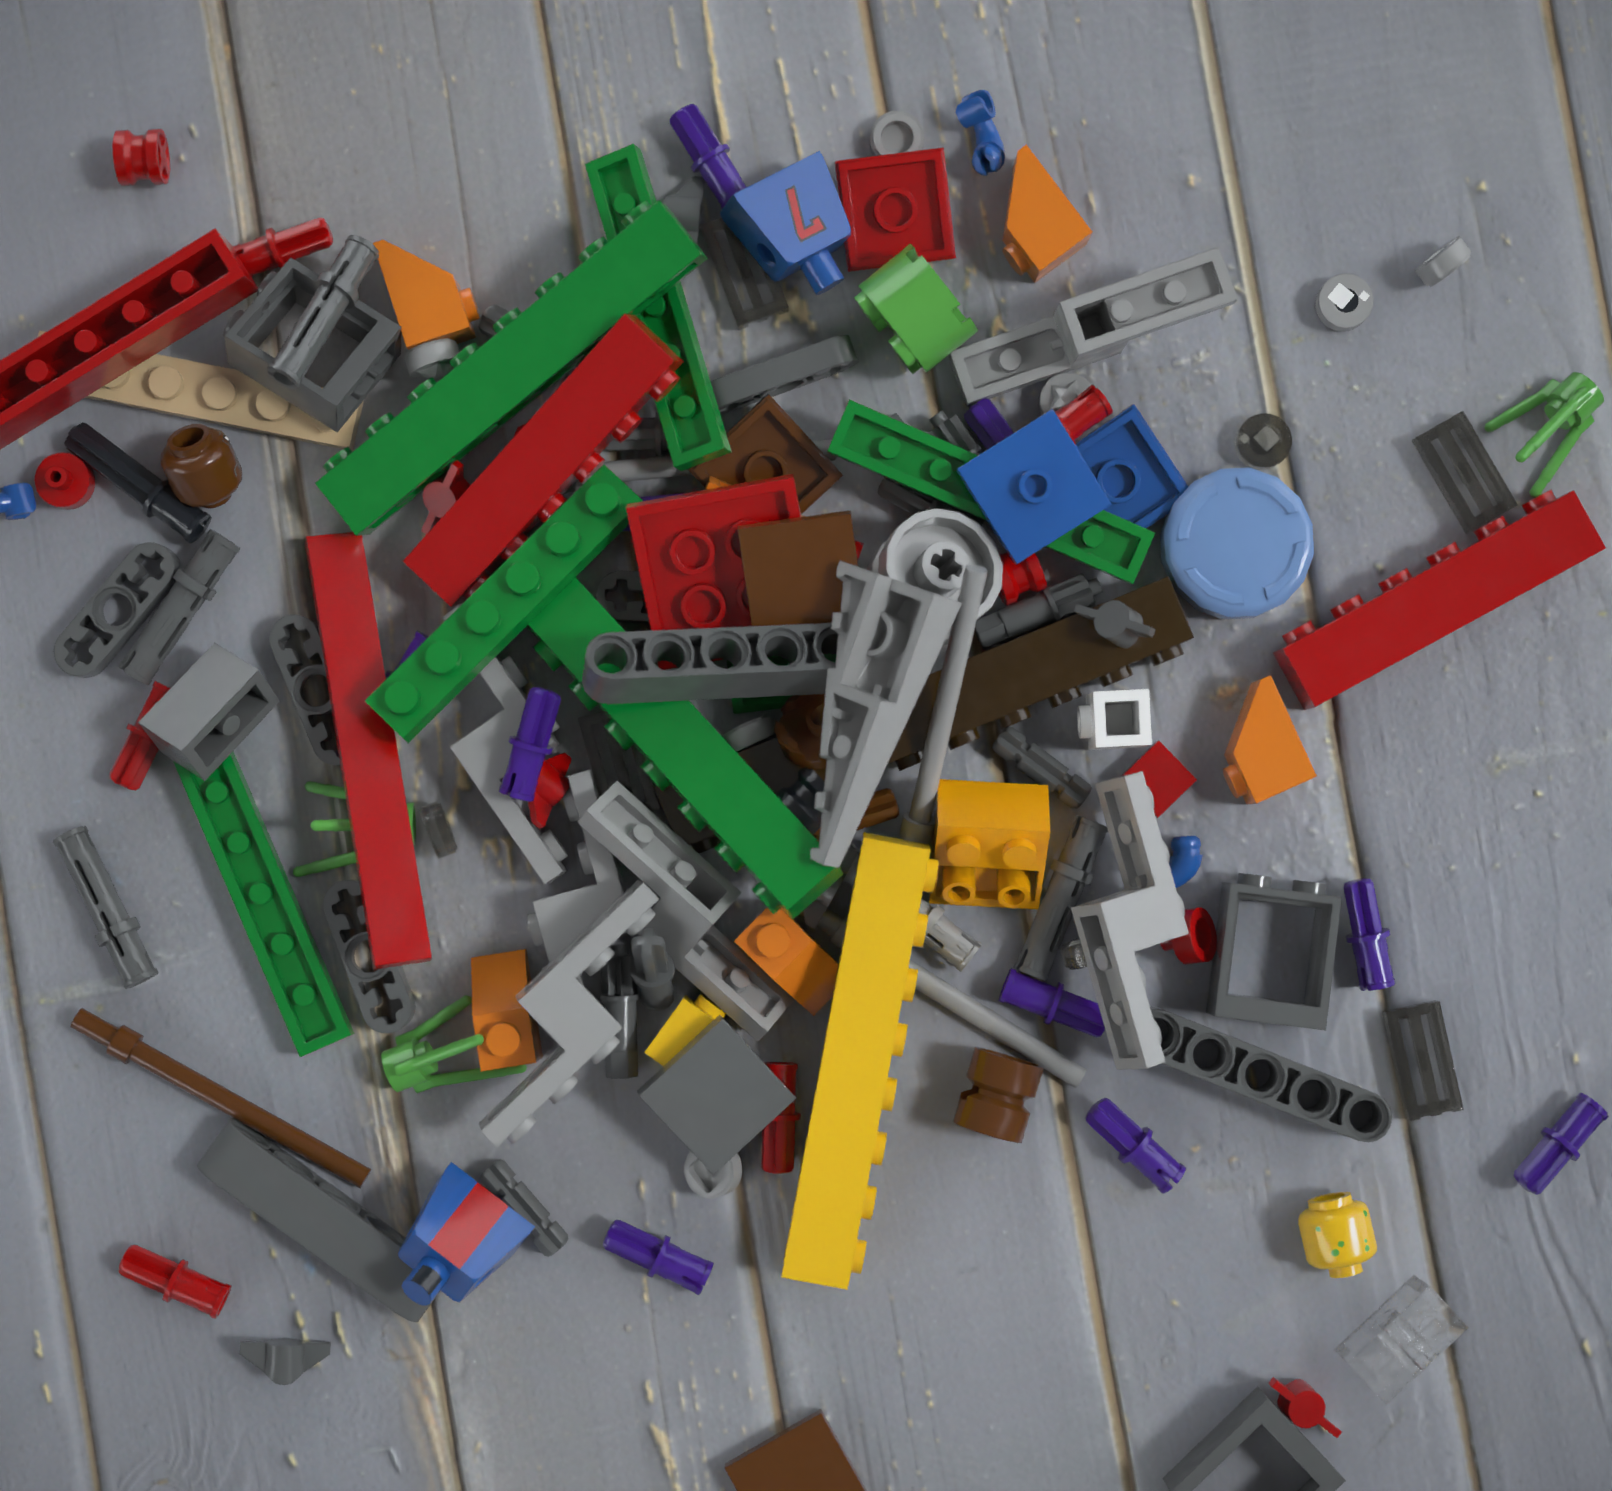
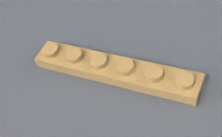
(220, 398)

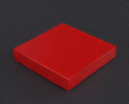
(896, 204)

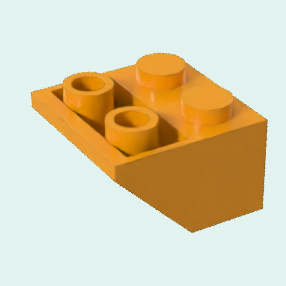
(990, 843)

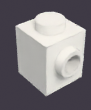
(1115, 719)

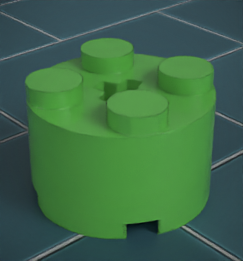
(916, 308)

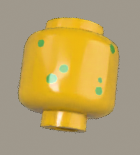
(1337, 1234)

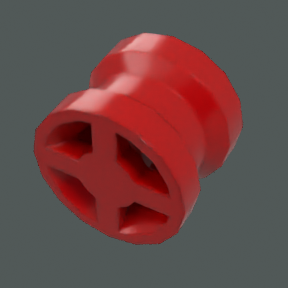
(141, 157)
(1020, 578)

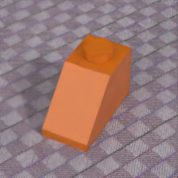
(1040, 220)
(426, 298)
(1265, 747)
(790, 958)
(507, 1028)

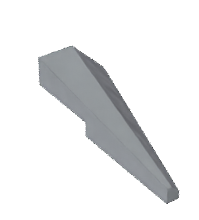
(882, 662)

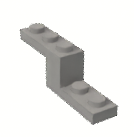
(1093, 326)
(486, 756)
(689, 906)
(566, 915)
(1130, 921)
(569, 1015)

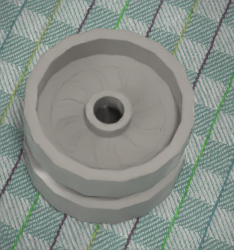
(933, 553)

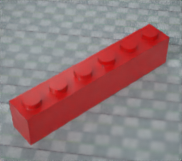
(119, 332)
(545, 459)
(1439, 599)

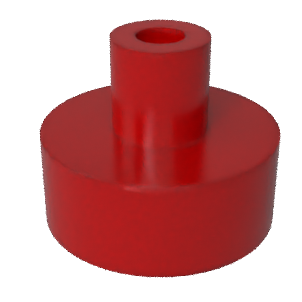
(72, 489)
(1200, 943)

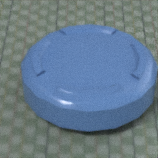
(1237, 543)

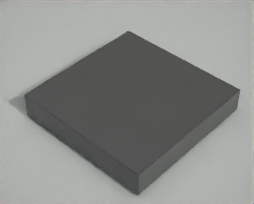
(716, 1094)

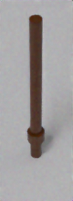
(128, 1046)

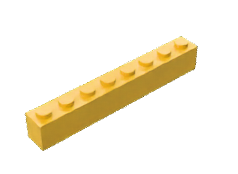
(857, 1060)

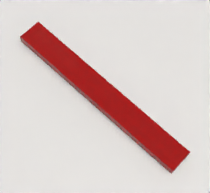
(367, 752)

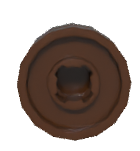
(998, 1095)

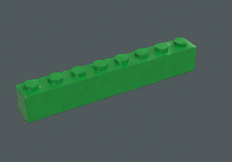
(509, 369)
(695, 761)

